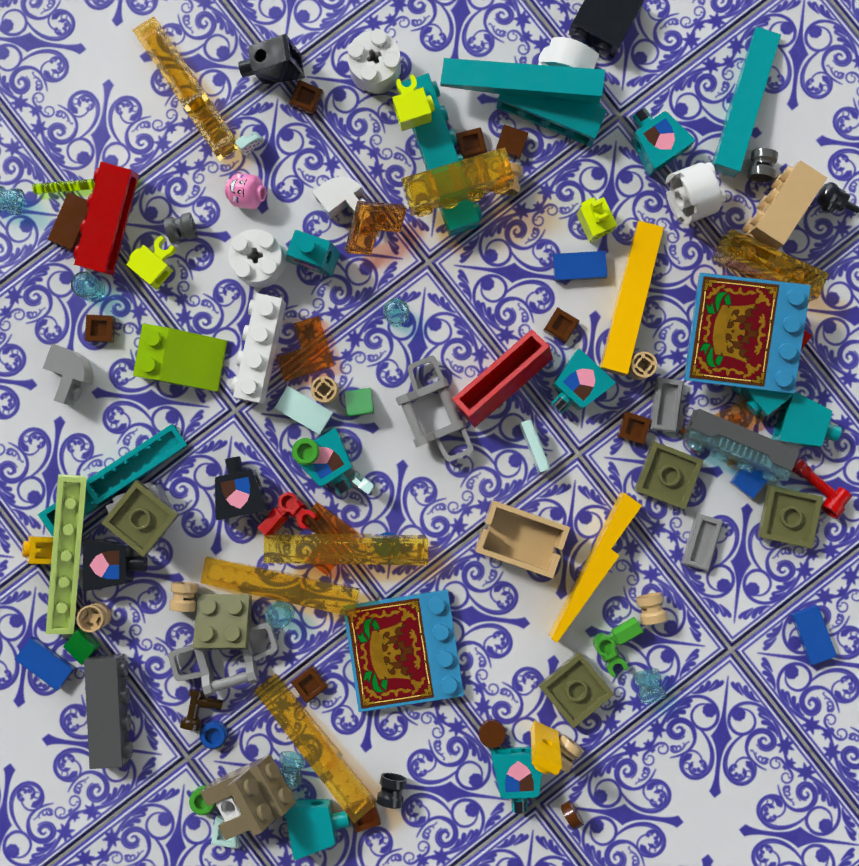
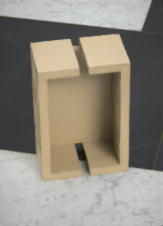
(784, 205)
(522, 539)

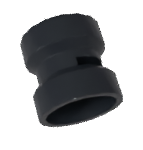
(391, 790)

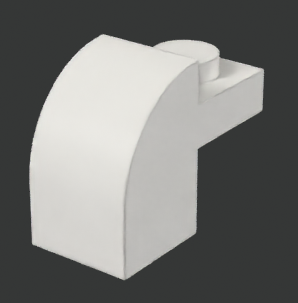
(568, 53)
(338, 194)

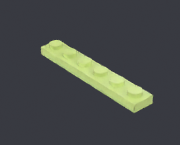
(66, 554)

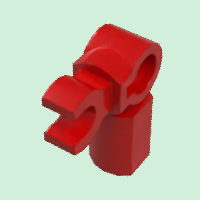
(290, 505)

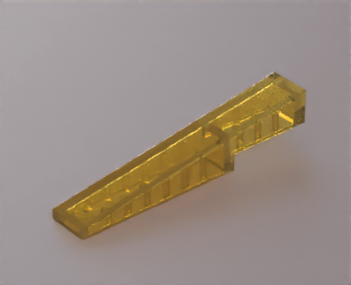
(186, 88)
(346, 549)
(281, 586)
(316, 748)

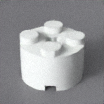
(371, 48)
(694, 192)
(246, 248)

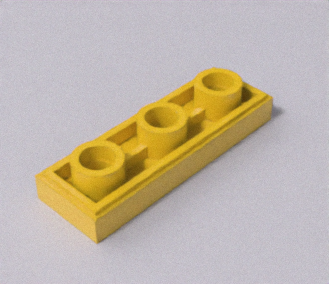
(545, 749)

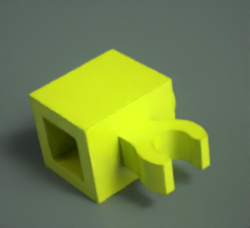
(412, 106)
(596, 218)
(152, 265)

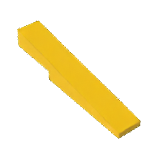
(631, 299)
(597, 563)

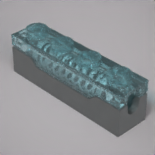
(740, 445)

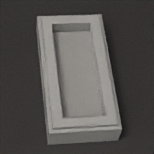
(666, 405)
(702, 541)

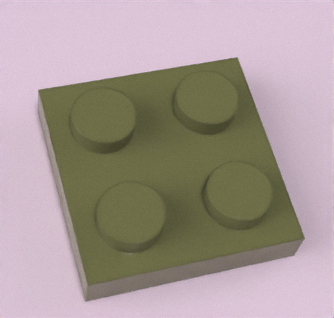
(668, 475)
(790, 516)
(140, 518)
(222, 622)
(576, 689)

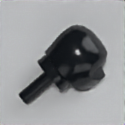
(832, 197)

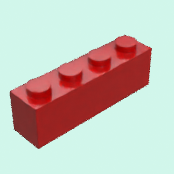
(106, 218)
(503, 378)

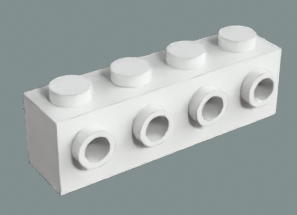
(259, 349)

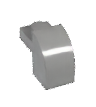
(74, 369)

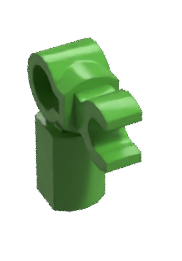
(606, 643)

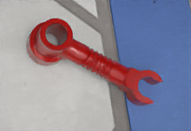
(835, 499)

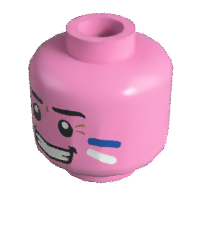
(245, 191)

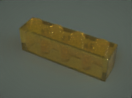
(458, 182)
(767, 263)

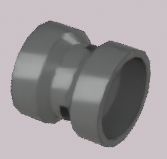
(762, 165)
(180, 228)

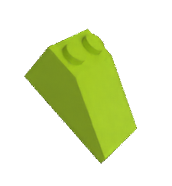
(179, 357)

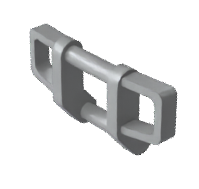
(442, 388)
(206, 673)

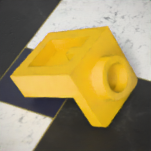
(37, 550)

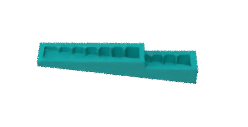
(524, 79)
(745, 102)
(124, 472)

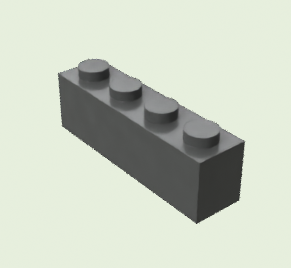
(107, 711)

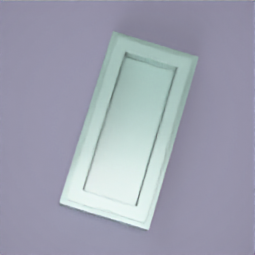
(303, 410)
(534, 445)

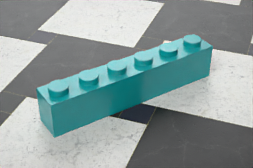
(437, 149)

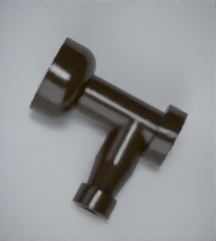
(198, 701)

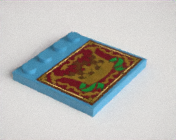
(747, 332)
(403, 651)

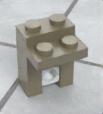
(250, 797)

